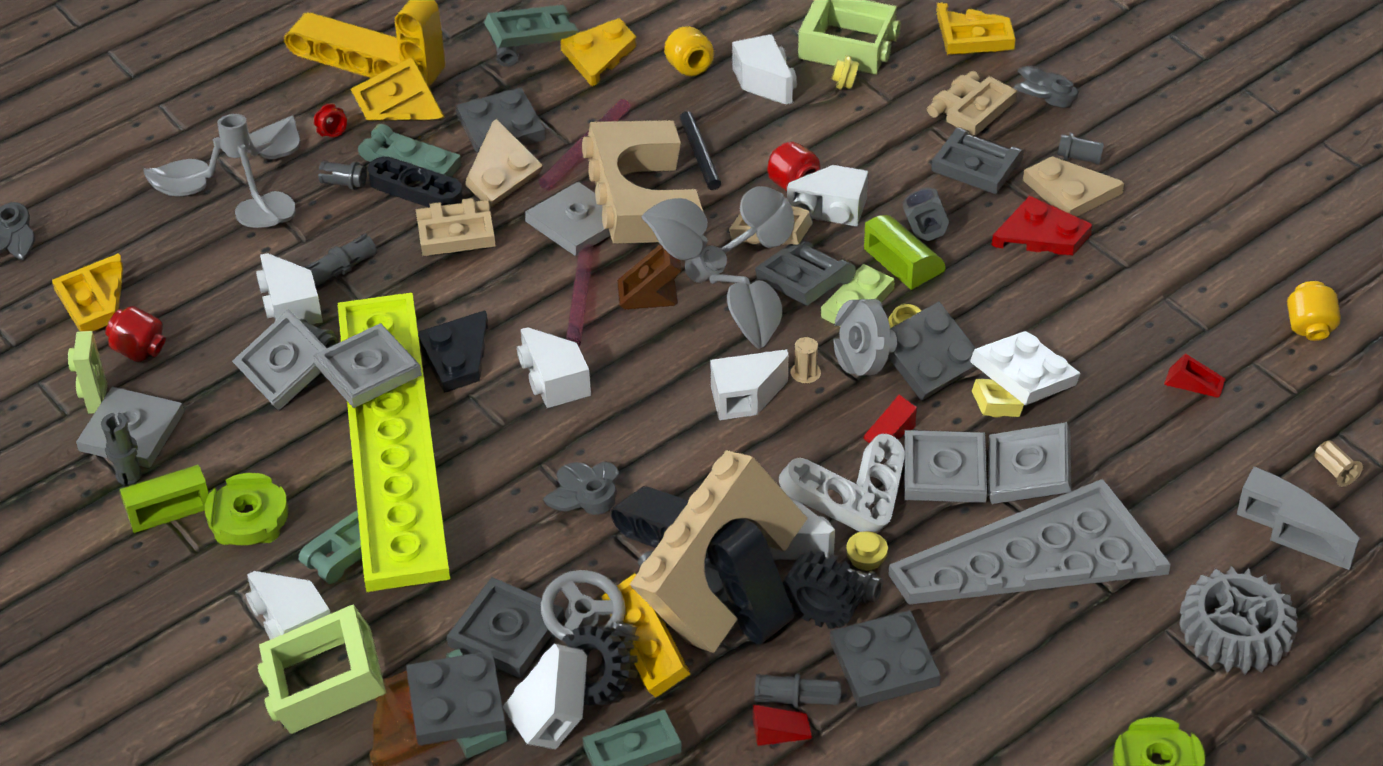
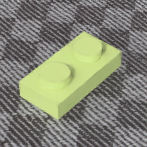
(866, 284)
(90, 378)

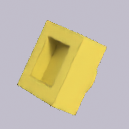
(995, 400)

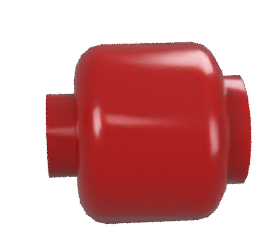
(790, 163)
(135, 334)

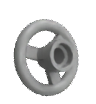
(577, 601)

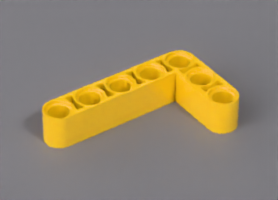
(370, 51)

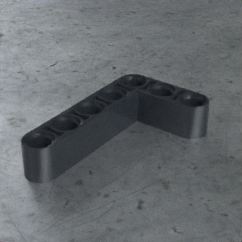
(734, 551)

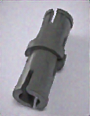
(341, 259)
(121, 448)

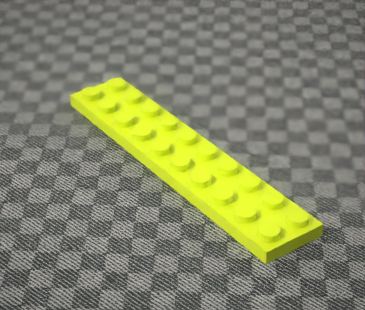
(395, 462)

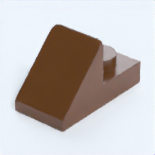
(650, 282)

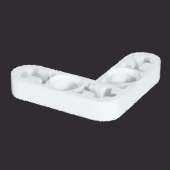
(855, 497)

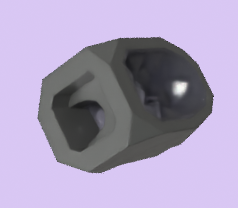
(926, 214)

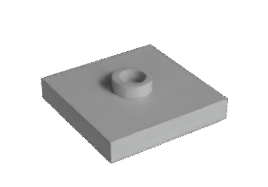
(570, 218)
(281, 359)
(367, 365)
(149, 422)
(1029, 463)
(945, 466)

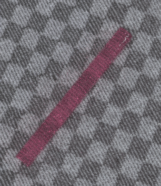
(575, 151)
(579, 295)

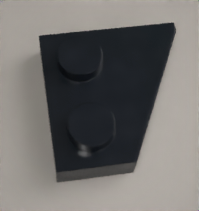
(456, 350)

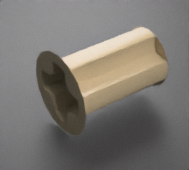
(806, 359)
(1338, 463)

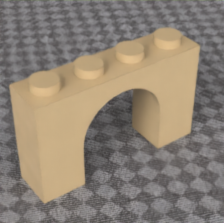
(628, 148)
(674, 573)

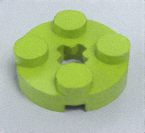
(248, 528)
(1157, 736)

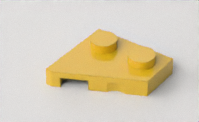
(974, 31)
(598, 48)
(397, 95)
(92, 292)

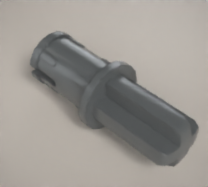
(796, 690)

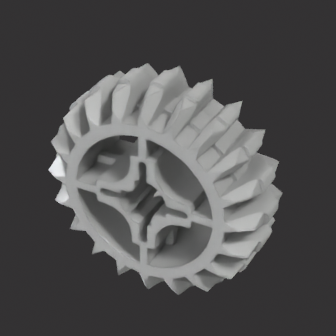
(1233, 630)

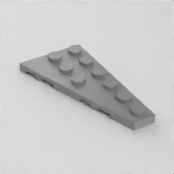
(1055, 544)

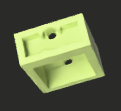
(852, 15)
(333, 695)

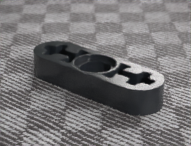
(393, 175)

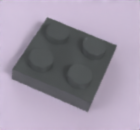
(510, 109)
(931, 351)
(506, 623)
(884, 658)
(455, 698)

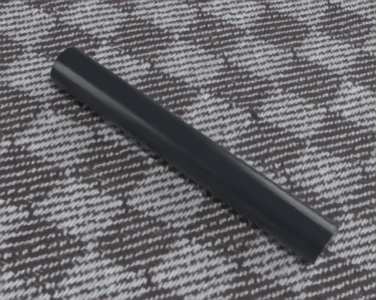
(700, 150)

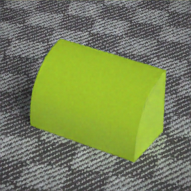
(901, 251)
(165, 498)

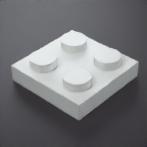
(1025, 367)

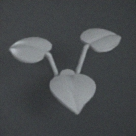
(271, 142)
(680, 231)

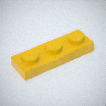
(656, 651)

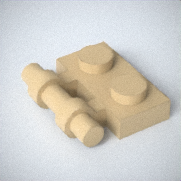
(978, 102)
(455, 227)

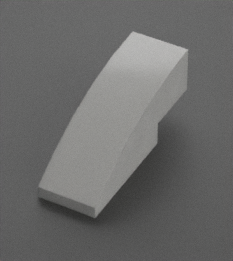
(1297, 519)

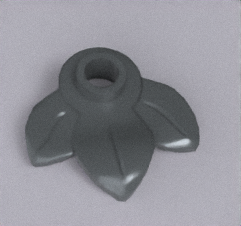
(1050, 86)
(15, 233)
(584, 488)

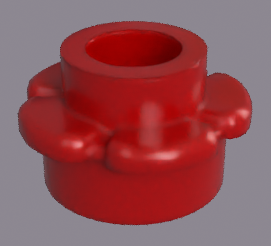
(336, 124)

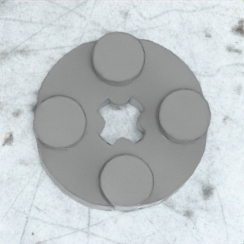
(863, 337)

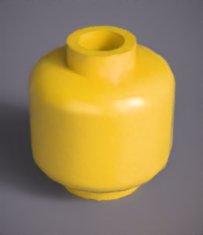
(689, 51)
(1313, 310)

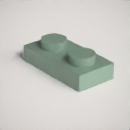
(634, 742)

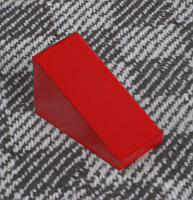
(1194, 377)
(894, 420)
(779, 725)

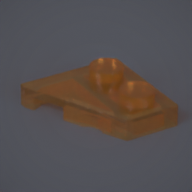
(394, 725)

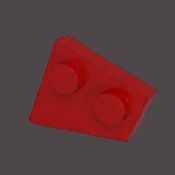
(1043, 229)

